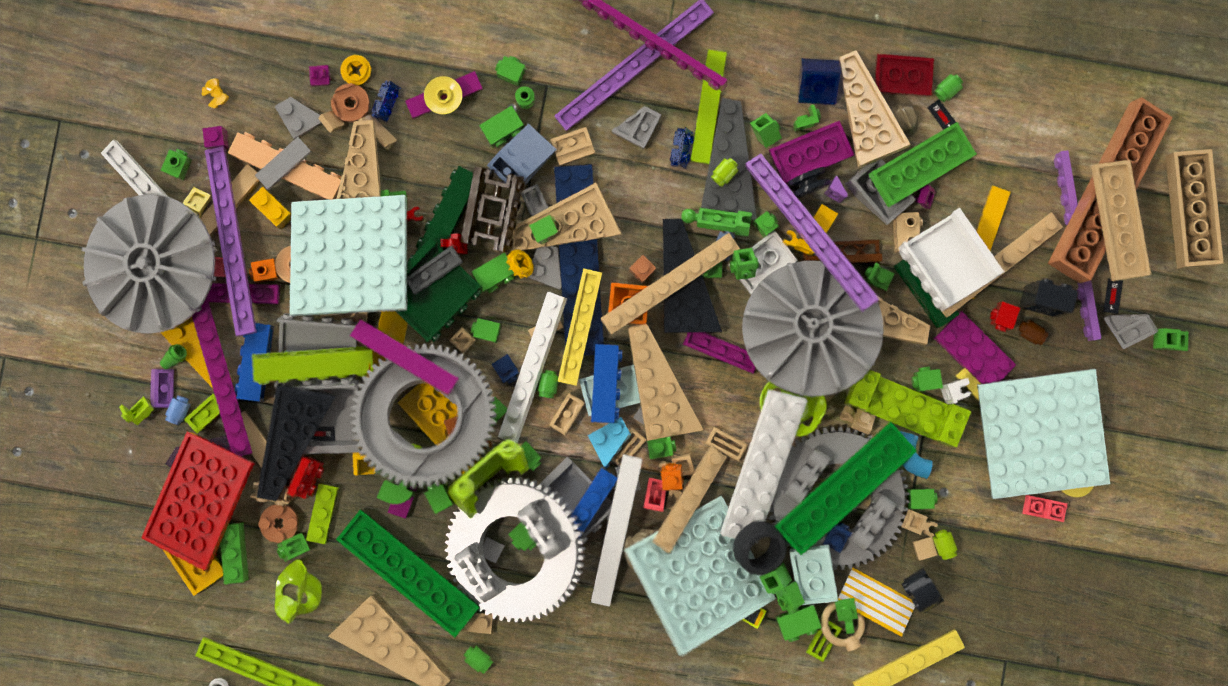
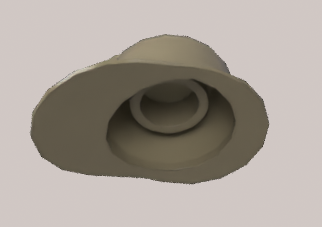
(904, 113)

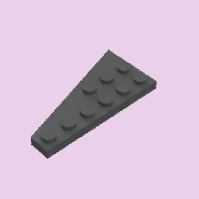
(730, 143)

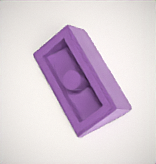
(836, 190)
(162, 387)

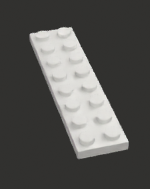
(764, 461)

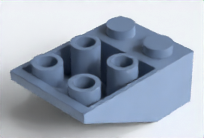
(522, 155)

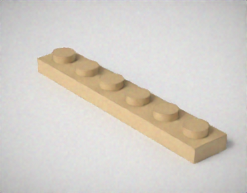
(689, 499)

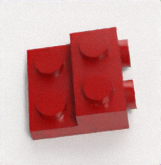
(305, 478)

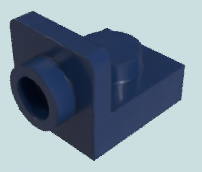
(506, 369)
(837, 537)

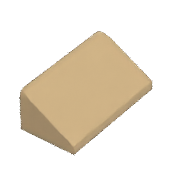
(383, 136)
(567, 414)

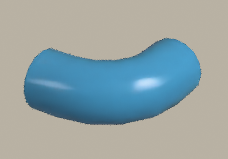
(915, 464)

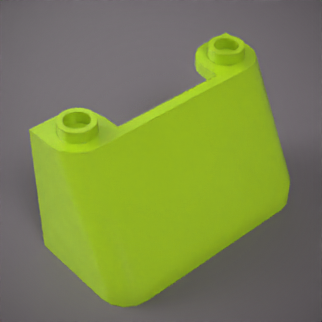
(504, 456)

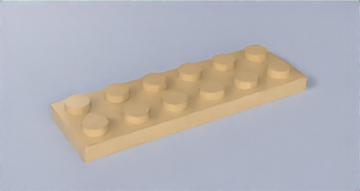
(1121, 220)

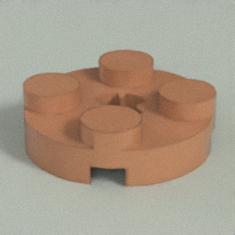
(356, 94)
(268, 527)

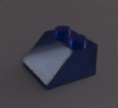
(818, 81)

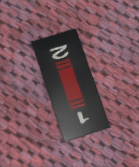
(941, 114)
(1113, 296)
(324, 433)

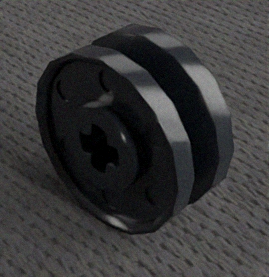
(809, 182)

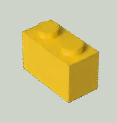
(271, 208)

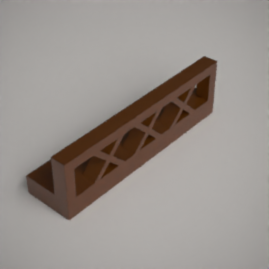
(856, 258)

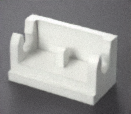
(952, 392)

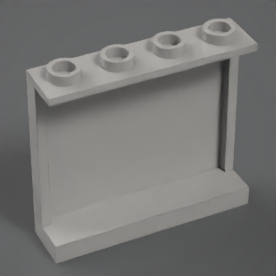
(315, 334)
(337, 415)
(571, 484)

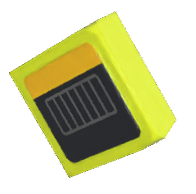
(755, 618)

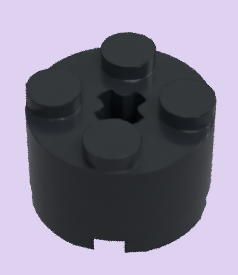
(924, 591)

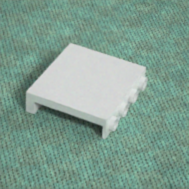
(950, 260)

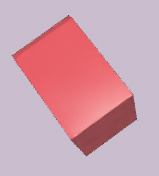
(654, 495)

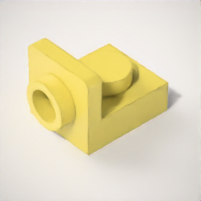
(197, 200)

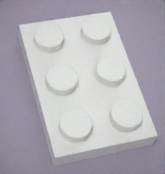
(771, 256)

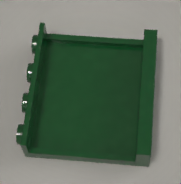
(440, 302)

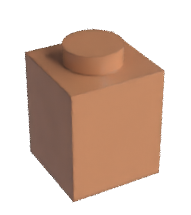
(642, 269)

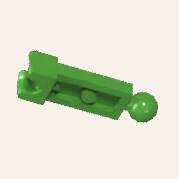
(719, 220)

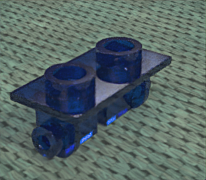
(389, 93)
(681, 156)

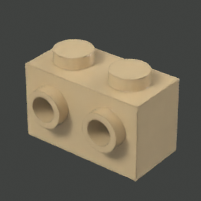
(905, 228)

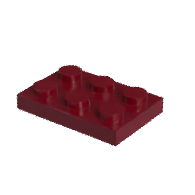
(904, 75)

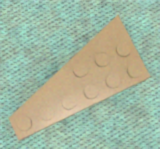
(870, 118)
(361, 168)
(577, 219)
(902, 326)
(660, 395)
(380, 638)

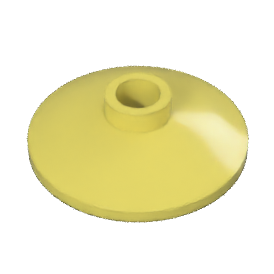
(440, 86)

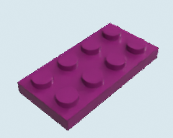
(811, 151)
(974, 350)

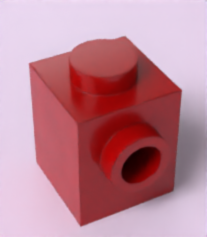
(1004, 316)

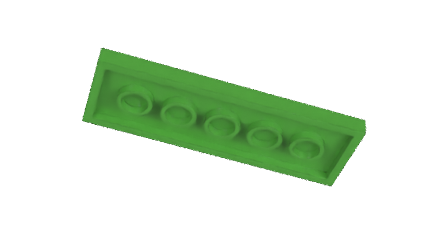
(922, 164)

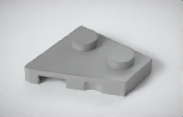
(297, 117)
(639, 127)
(547, 267)
(1130, 328)

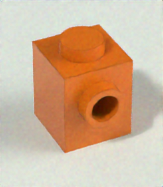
(263, 271)
(672, 476)

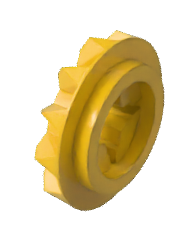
(357, 61)
(526, 265)

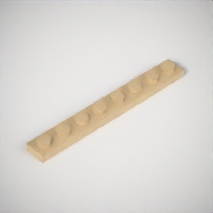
(1017, 251)
(669, 283)

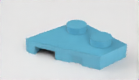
(609, 440)

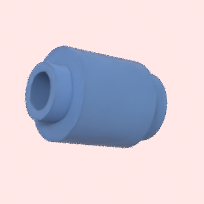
(177, 410)

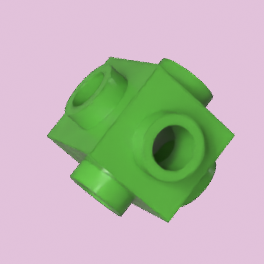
(744, 263)

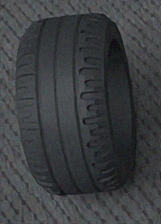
(770, 559)

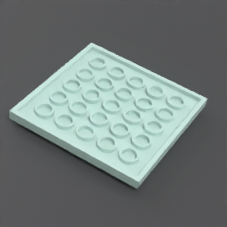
(348, 255)
(1043, 434)
(699, 583)

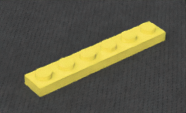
(580, 327)
(913, 661)

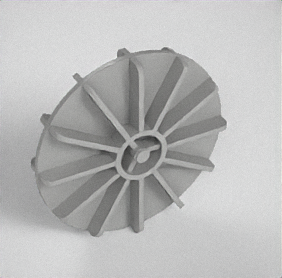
(149, 263)
(809, 331)

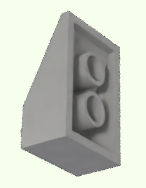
(867, 193)

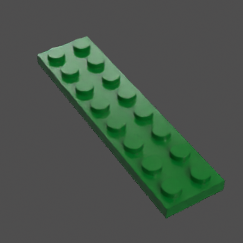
(845, 488)
(408, 573)

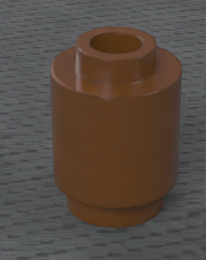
(1033, 332)

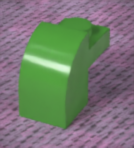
(1170, 340)
(394, 493)

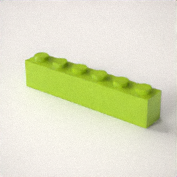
(311, 363)

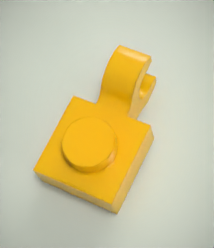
(798, 244)

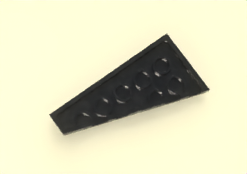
(689, 307)
(291, 428)

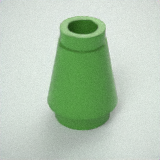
(173, 356)

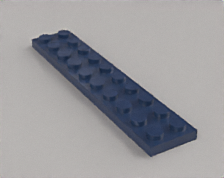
(577, 255)

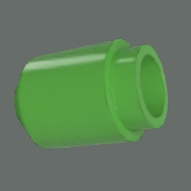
(949, 87)
(529, 101)
(548, 384)
(477, 659)

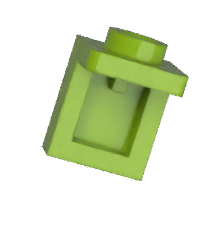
(138, 412)

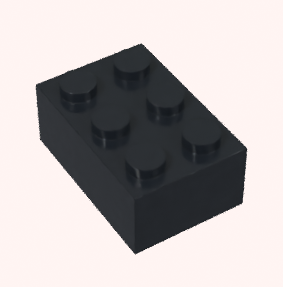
(1049, 298)

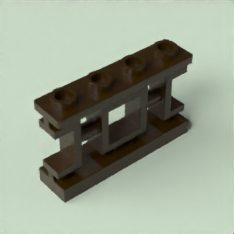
(478, 206)

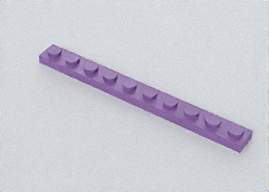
(631, 66)
(1069, 201)
(812, 233)
(230, 241)

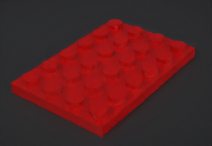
(197, 501)

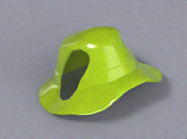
(814, 407)
(297, 575)

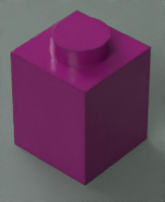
(215, 137)

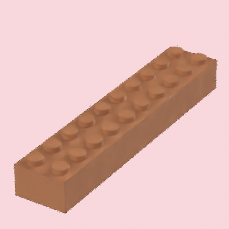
(1133, 140)

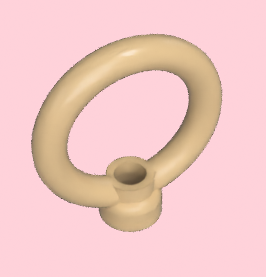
(851, 642)

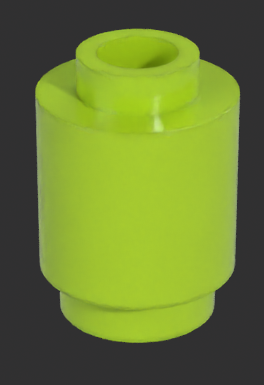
(724, 172)
(945, 544)

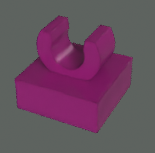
(319, 75)
(926, 196)

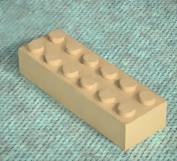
(1194, 209)

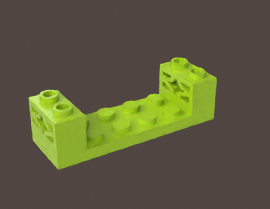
(908, 409)

